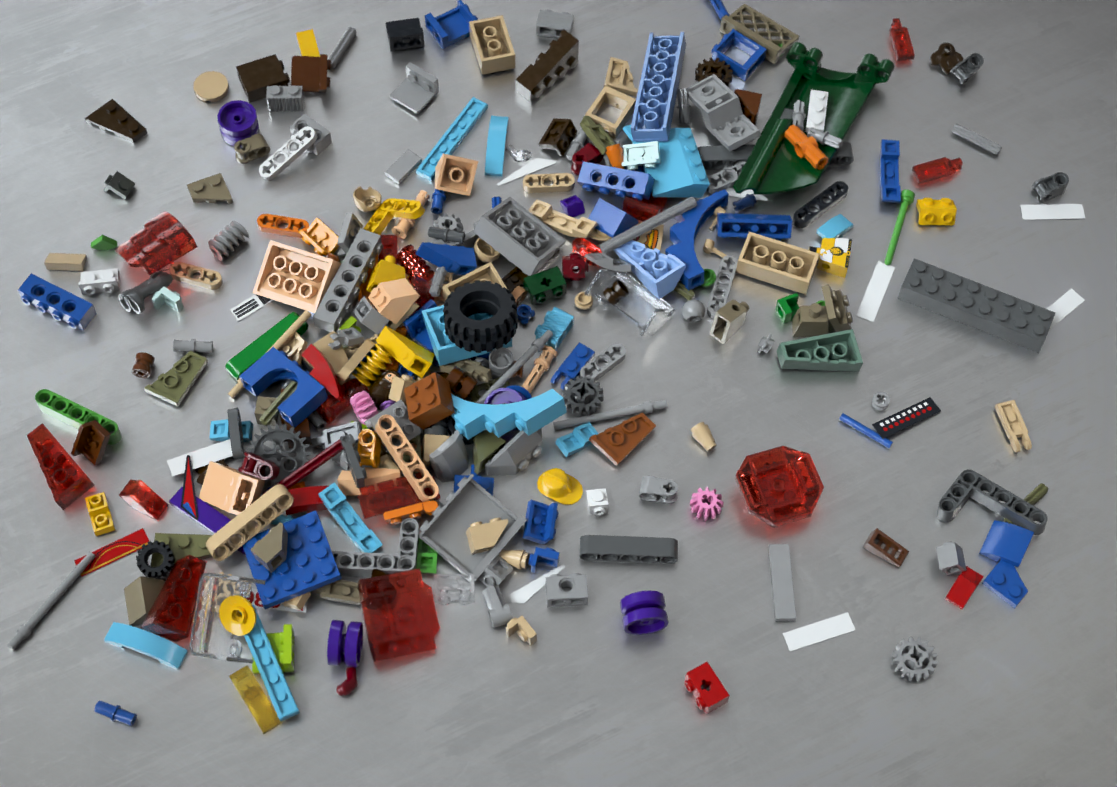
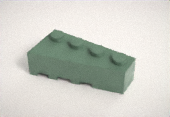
(823, 352)

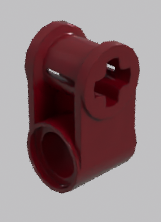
(588, 153)
(255, 466)

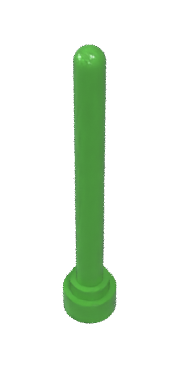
(907, 199)

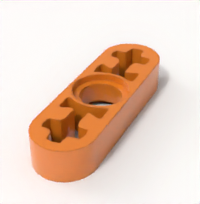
(268, 228)

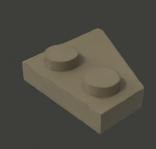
(210, 190)

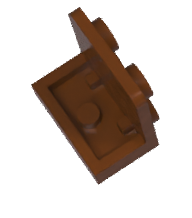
(311, 73)

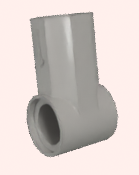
(498, 610)

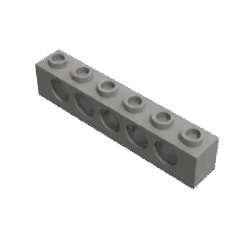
(347, 271)

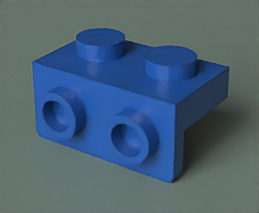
(540, 522)

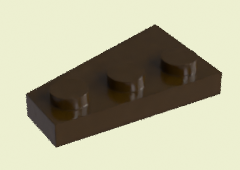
(117, 120)

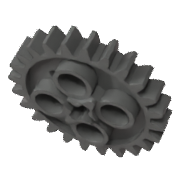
(278, 436)

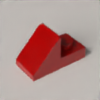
(964, 587)

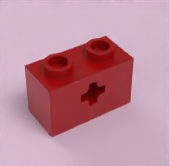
(706, 677)

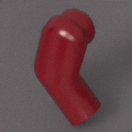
(349, 684)

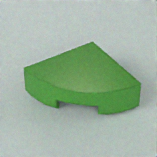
(103, 243)

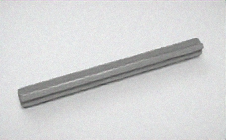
(648, 225)

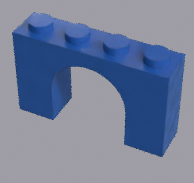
(277, 366)

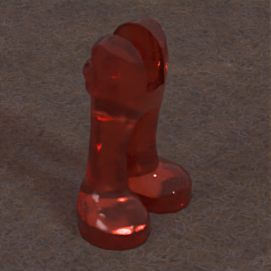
(348, 389)

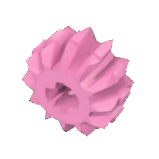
(363, 406)
(701, 500)

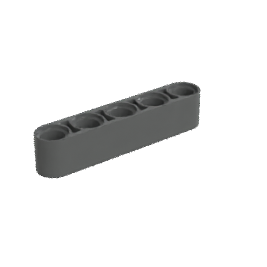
(628, 549)

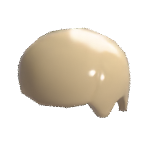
(367, 199)
(485, 252)

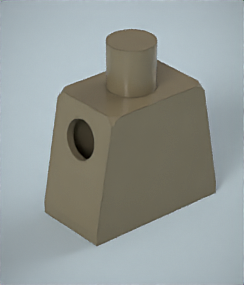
(734, 315)
(810, 321)

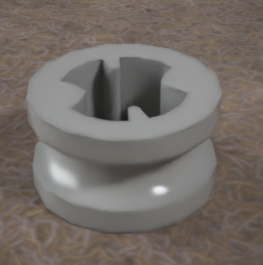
(885, 396)

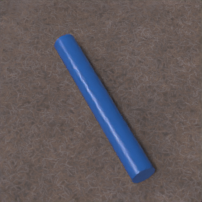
(865, 430)

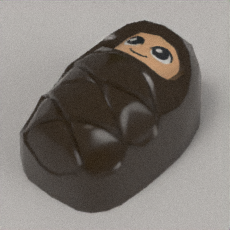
(381, 387)

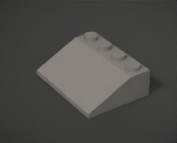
(519, 236)

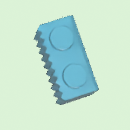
(559, 323)

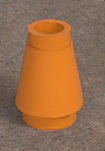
(615, 155)

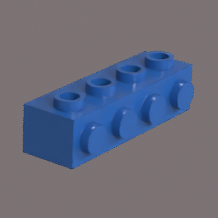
(740, 225)

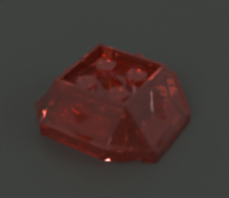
(782, 468)

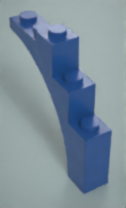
(685, 232)

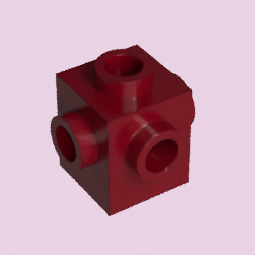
(569, 262)

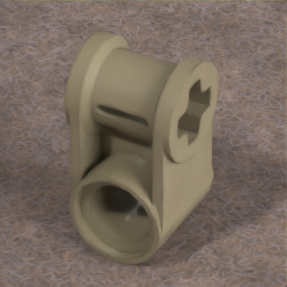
(252, 147)

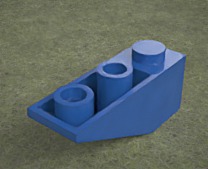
(454, 258)

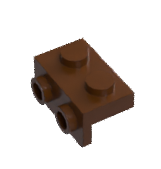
(91, 442)

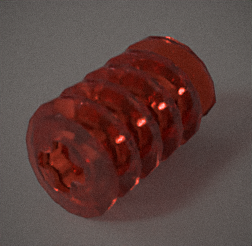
(413, 264)

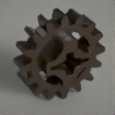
(714, 67)

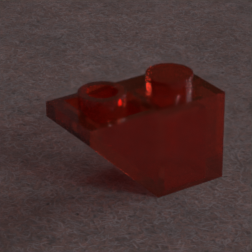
(143, 499)

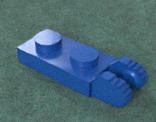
(572, 365)

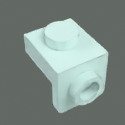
(166, 296)

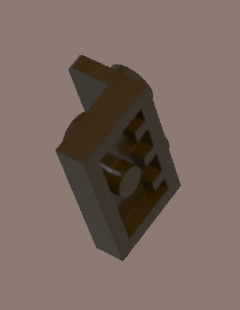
(558, 135)

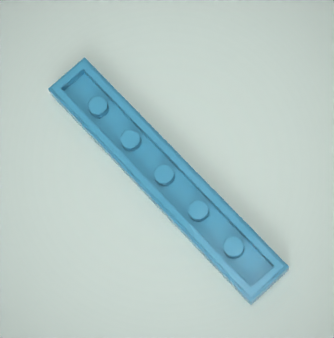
(453, 137)
(271, 671)

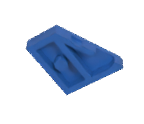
(1006, 583)

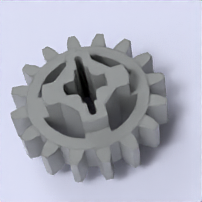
(909, 665)

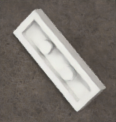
(816, 110)

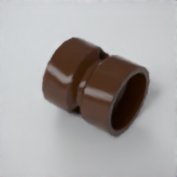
(458, 376)

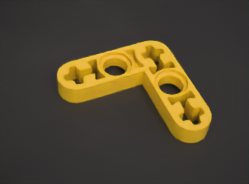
(393, 208)

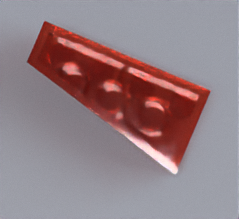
(61, 471)
(176, 602)

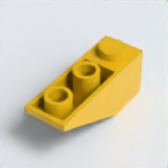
(405, 351)

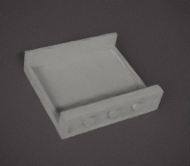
(448, 528)

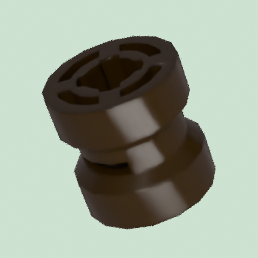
(616, 292)

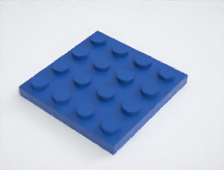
(307, 564)

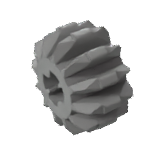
(448, 221)

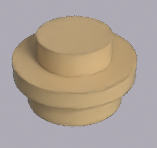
(583, 302)

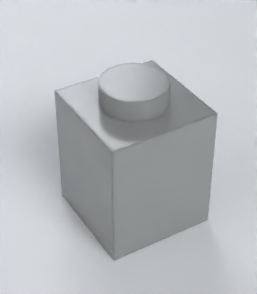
(951, 558)

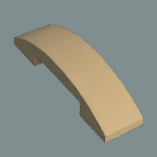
(561, 222)

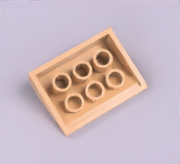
(295, 276)

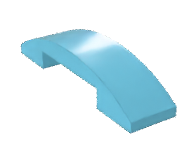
(496, 145)
(349, 520)
(146, 643)

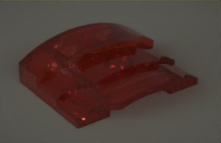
(157, 244)
(398, 614)

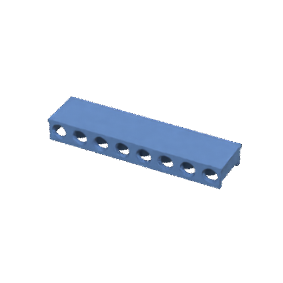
(658, 88)

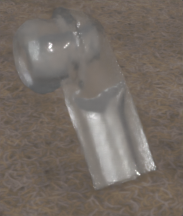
(518, 155)

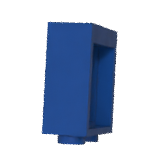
(745, 44)

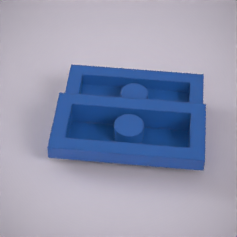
(1006, 543)

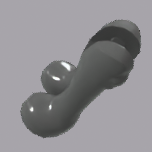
(133, 298)

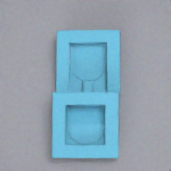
(835, 227)
(220, 430)
(576, 440)

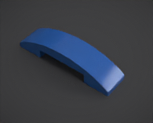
(889, 171)

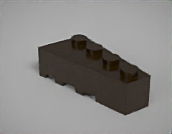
(548, 67)

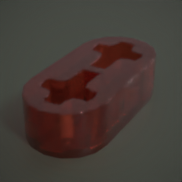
(587, 248)

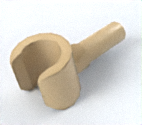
(718, 210)
(709, 248)

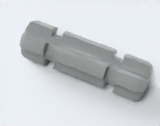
(438, 281)

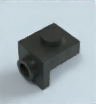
(119, 184)

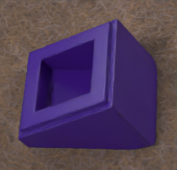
(573, 206)

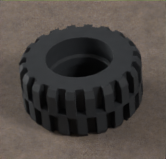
(480, 334)

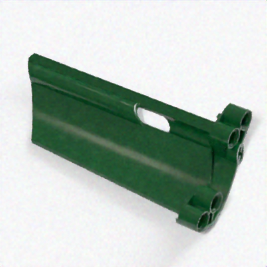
(773, 161)

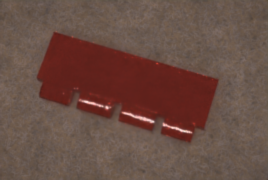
(389, 496)

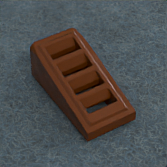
(889, 543)

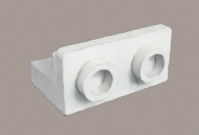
(99, 281)

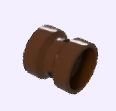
(143, 365)

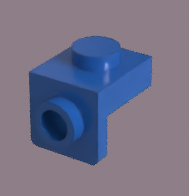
(543, 556)

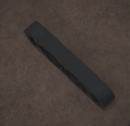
(820, 204)

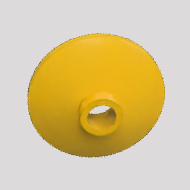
(232, 619)

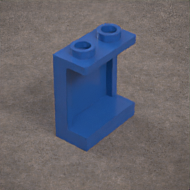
(451, 25)

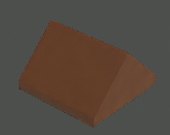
(749, 104)

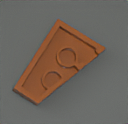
(623, 438)

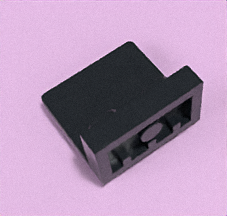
(405, 34)

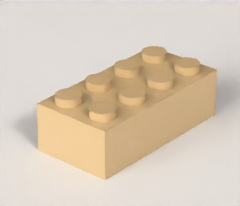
(777, 263)

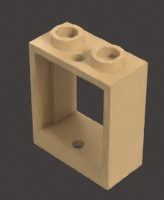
(615, 99)

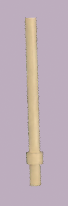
(278, 344)

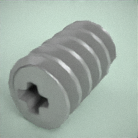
(227, 238)

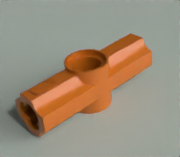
(806, 147)

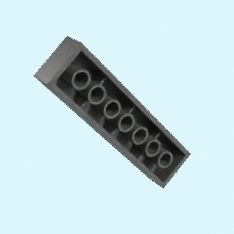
(976, 305)

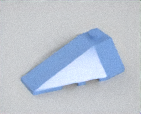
(654, 270)

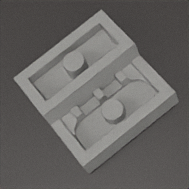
(609, 263)

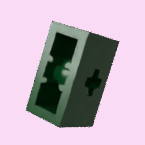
(545, 285)

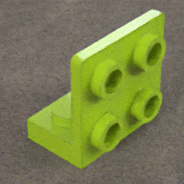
(283, 647)

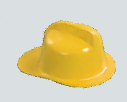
(560, 486)

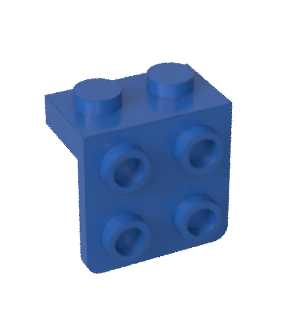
(416, 326)

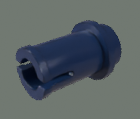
(744, 203)

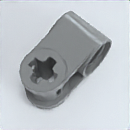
(657, 490)

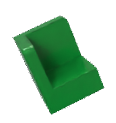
(787, 307)

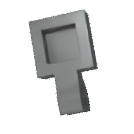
(346, 336)

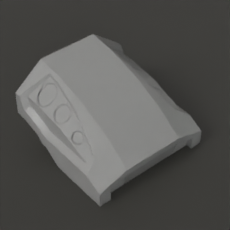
(450, 458)

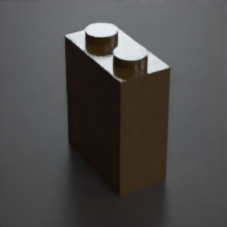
(259, 74)

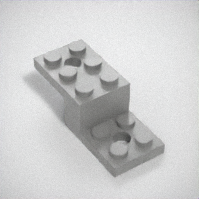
(722, 112)

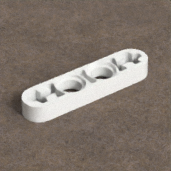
(286, 151)

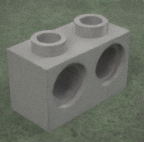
(323, 135)

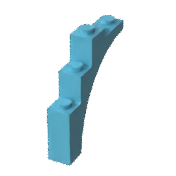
(499, 419)

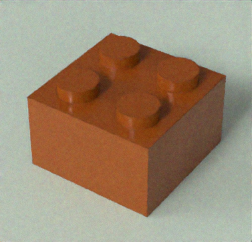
(429, 400)

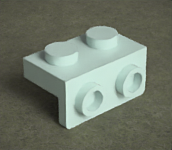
(641, 154)

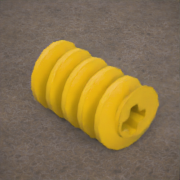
(372, 365)

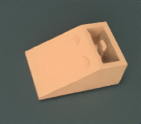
(230, 488)

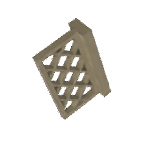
(773, 51)

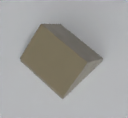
(140, 598)

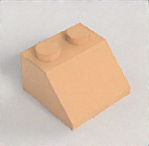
(394, 298)

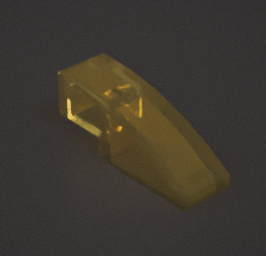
(255, 699)

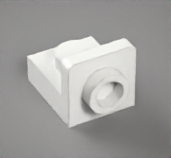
(597, 501)

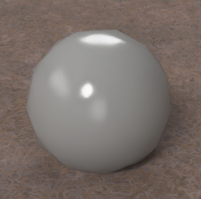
(693, 310)

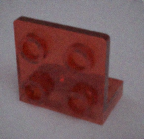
(644, 209)

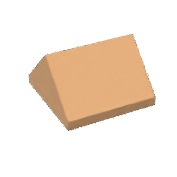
(455, 174)

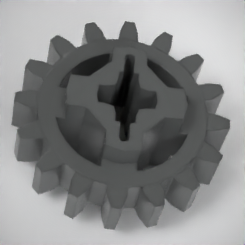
(591, 399)

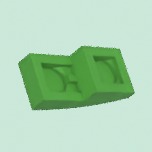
(426, 558)

